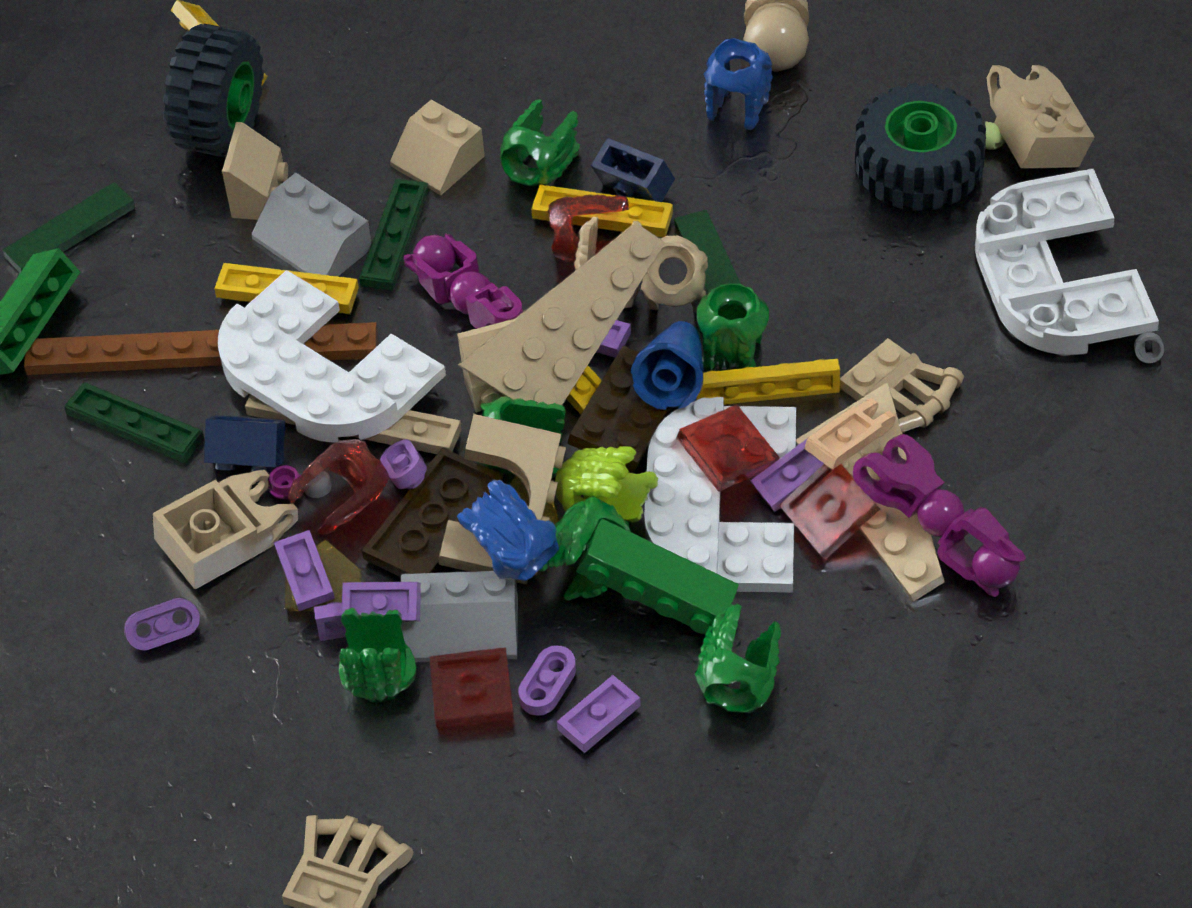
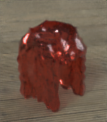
(561, 220)
(357, 466)

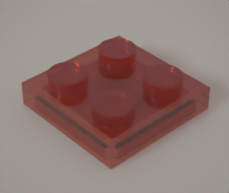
(727, 447)
(829, 508)
(471, 688)

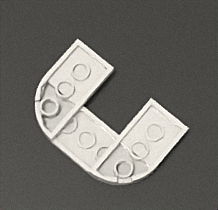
(1027, 281)
(267, 357)
(686, 506)

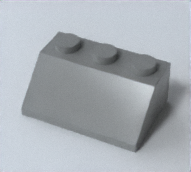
(311, 229)
(463, 614)

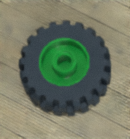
(212, 87)
(920, 146)

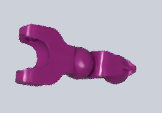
(465, 287)
(916, 488)

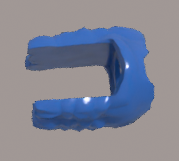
(750, 81)
(510, 532)

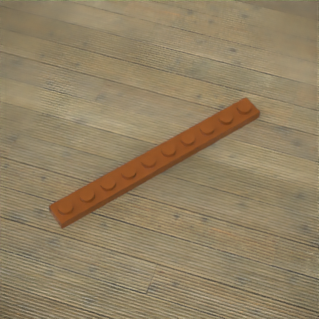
(176, 349)

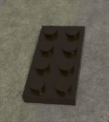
(617, 413)
(416, 527)

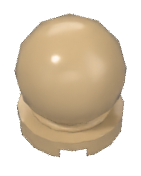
(778, 29)

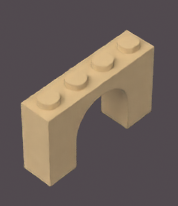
(526, 453)

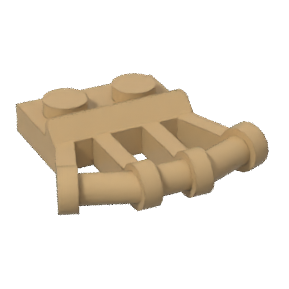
(899, 369)
(331, 885)

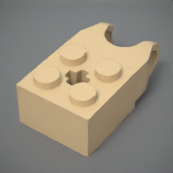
(1038, 118)
(220, 526)

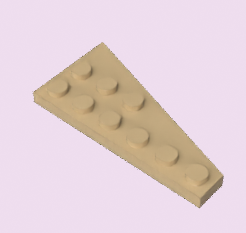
(559, 334)
(895, 537)

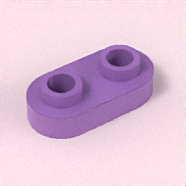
(404, 464)
(161, 624)
(545, 683)

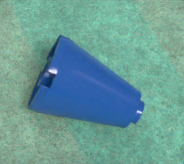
(670, 367)

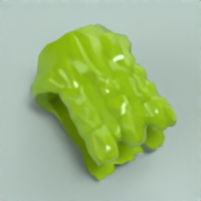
(605, 476)

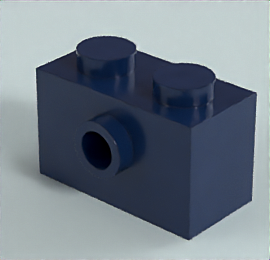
(632, 172)
(244, 442)

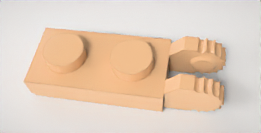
(849, 433)

